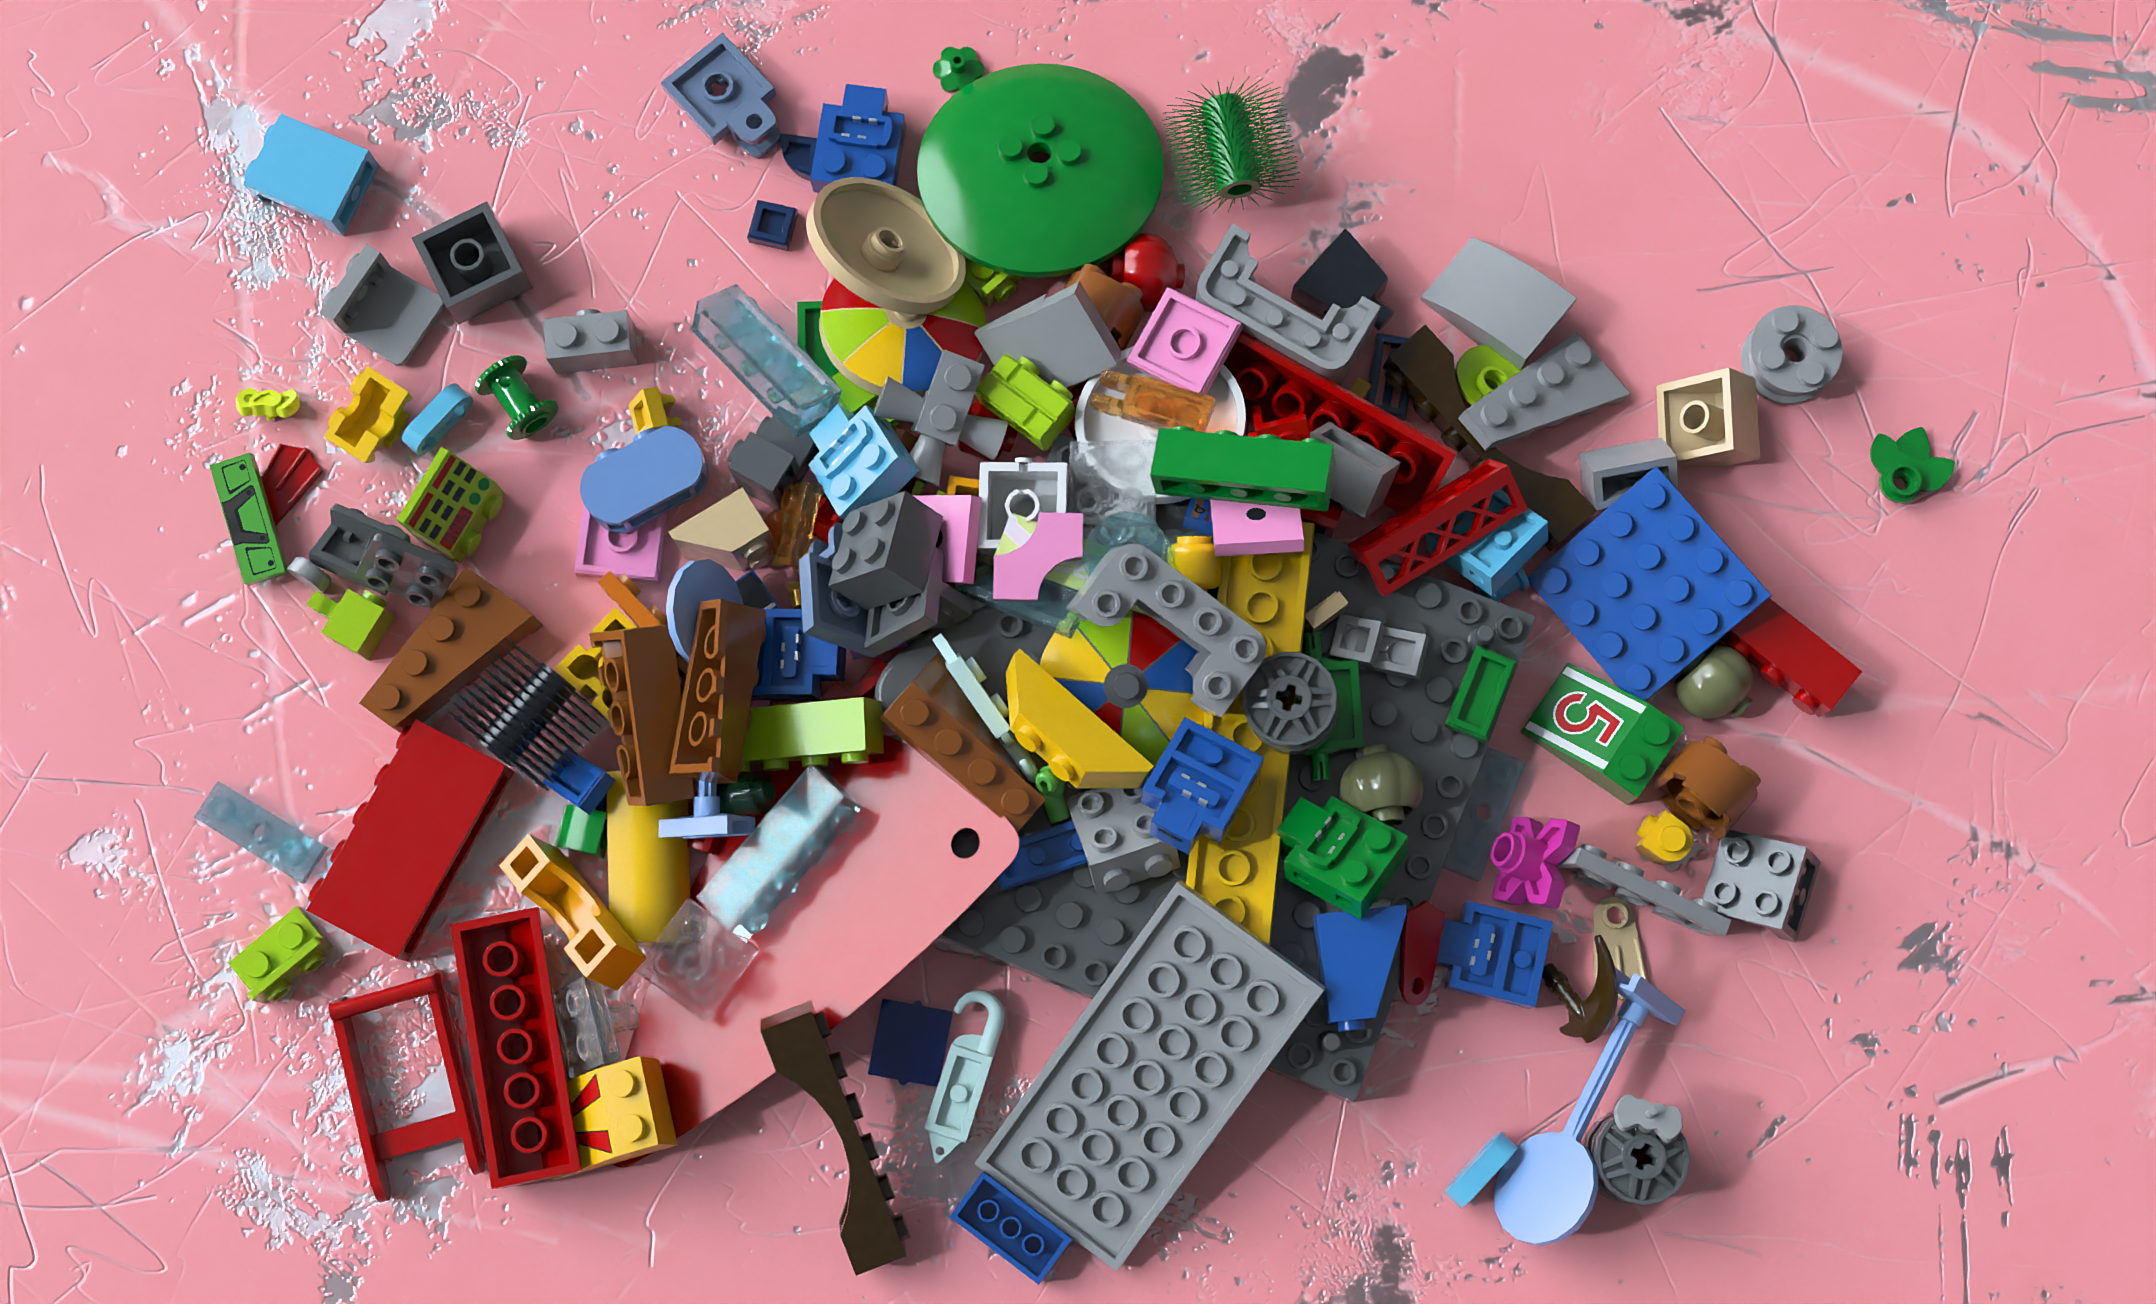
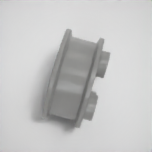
(1806, 334)

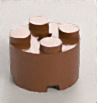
(1115, 302)
(1707, 787)

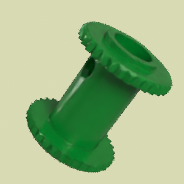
(516, 397)

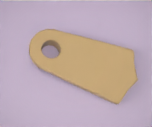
(1620, 938)

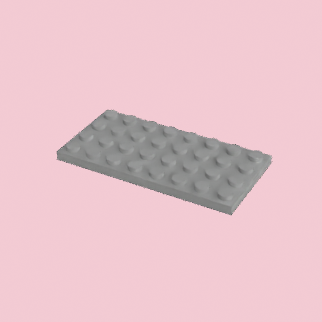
(1149, 1074)

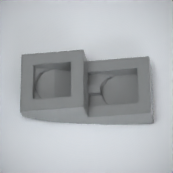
(1379, 646)

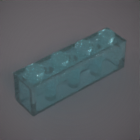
(765, 359)
(779, 852)

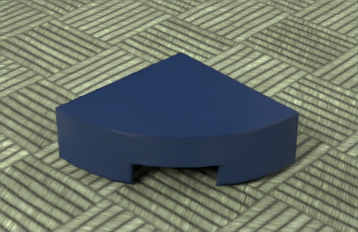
(798, 153)

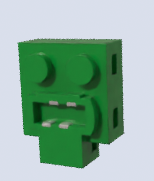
(1340, 853)

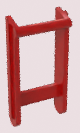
(424, 1133)

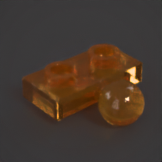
(793, 523)

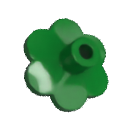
(956, 76)

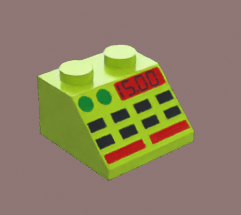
(451, 506)

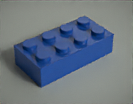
(1011, 1227)

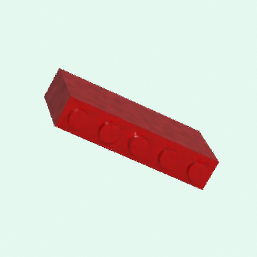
(409, 840)

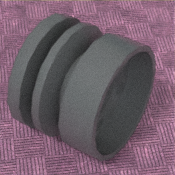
(1306, 724)
(1616, 1168)

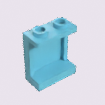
(311, 172)

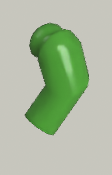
(1052, 790)

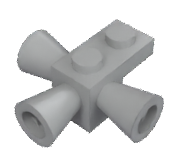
(942, 414)

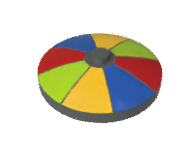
(1128, 678)

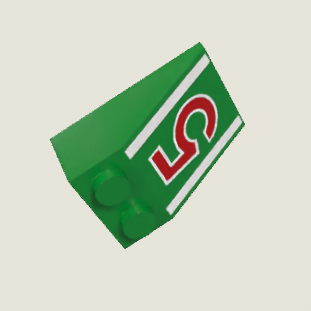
(1602, 732)

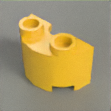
(372, 417)

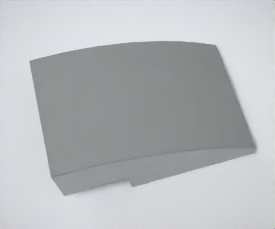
(1498, 301)
(1057, 334)

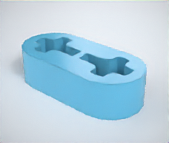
(437, 419)
(1480, 1169)

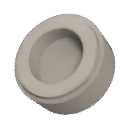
(309, 574)

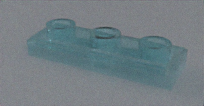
(1474, 836)
(279, 845)

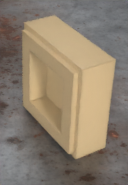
(1325, 612)

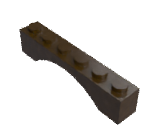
(1427, 374)
(802, 1055)

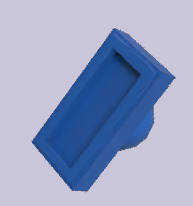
(581, 783)

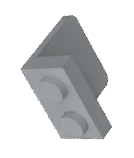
(381, 307)
(1117, 838)

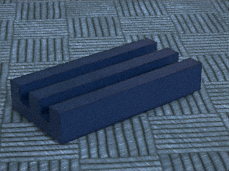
(1395, 342)

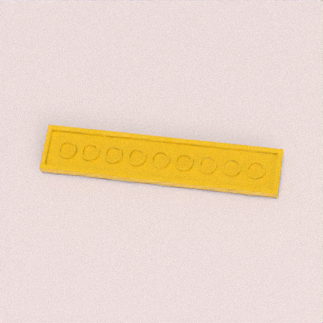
(1243, 868)

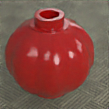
(1149, 266)

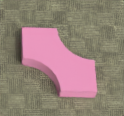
(1053, 542)

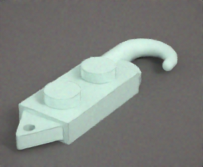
(991, 709)
(964, 1077)

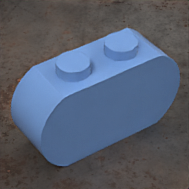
(644, 479)

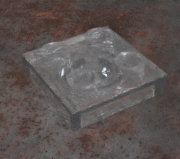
(696, 960)
(589, 1025)

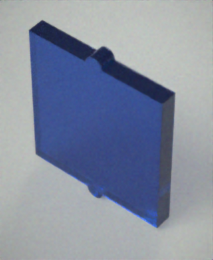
(910, 1042)

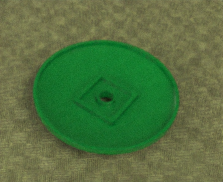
(1048, 214)

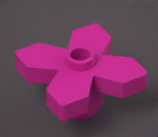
(1530, 861)

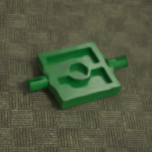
(1349, 728)

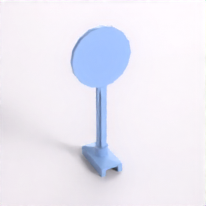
(693, 584)
(1551, 1176)

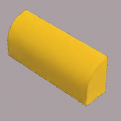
(644, 871)

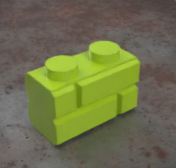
(1026, 400)

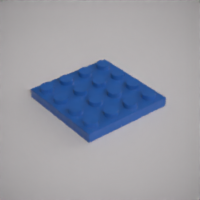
(1648, 586)

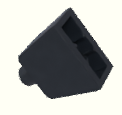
(1342, 278)

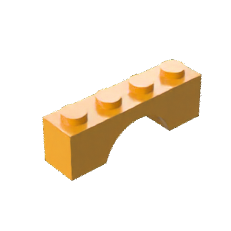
(596, 938)

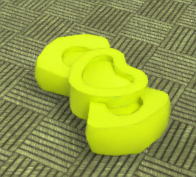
(267, 403)

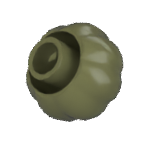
(1716, 684)
(1383, 785)

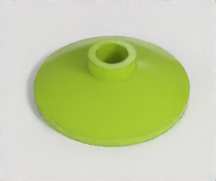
(1481, 372)

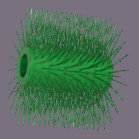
(1231, 145)

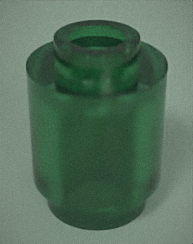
(748, 797)

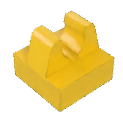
(649, 412)

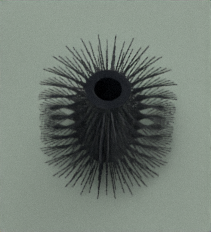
(525, 716)

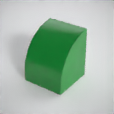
(582, 832)

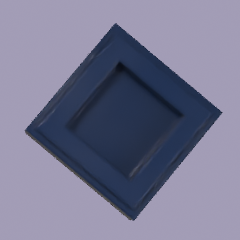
(772, 225)

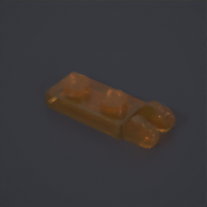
(1153, 402)

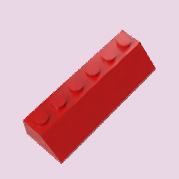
(1291, 389)
(515, 1048)

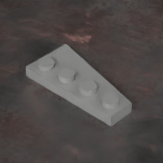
(1545, 393)
(1634, 889)

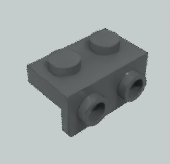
(345, 541)

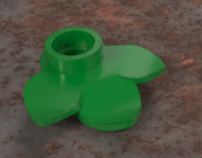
(1911, 462)

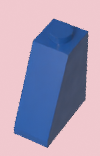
(1356, 962)

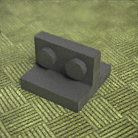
(917, 614)

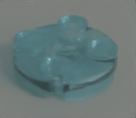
(1124, 529)

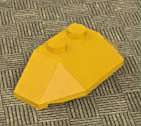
(1067, 732)

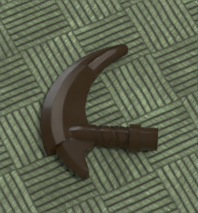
(1594, 1015)

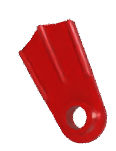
(288, 478)
(1419, 951)

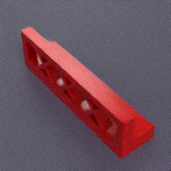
(1430, 513)

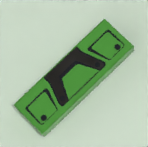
(249, 519)

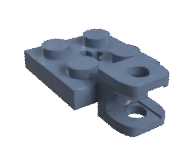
(739, 110)
(820, 610)

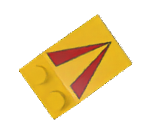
(620, 1113)

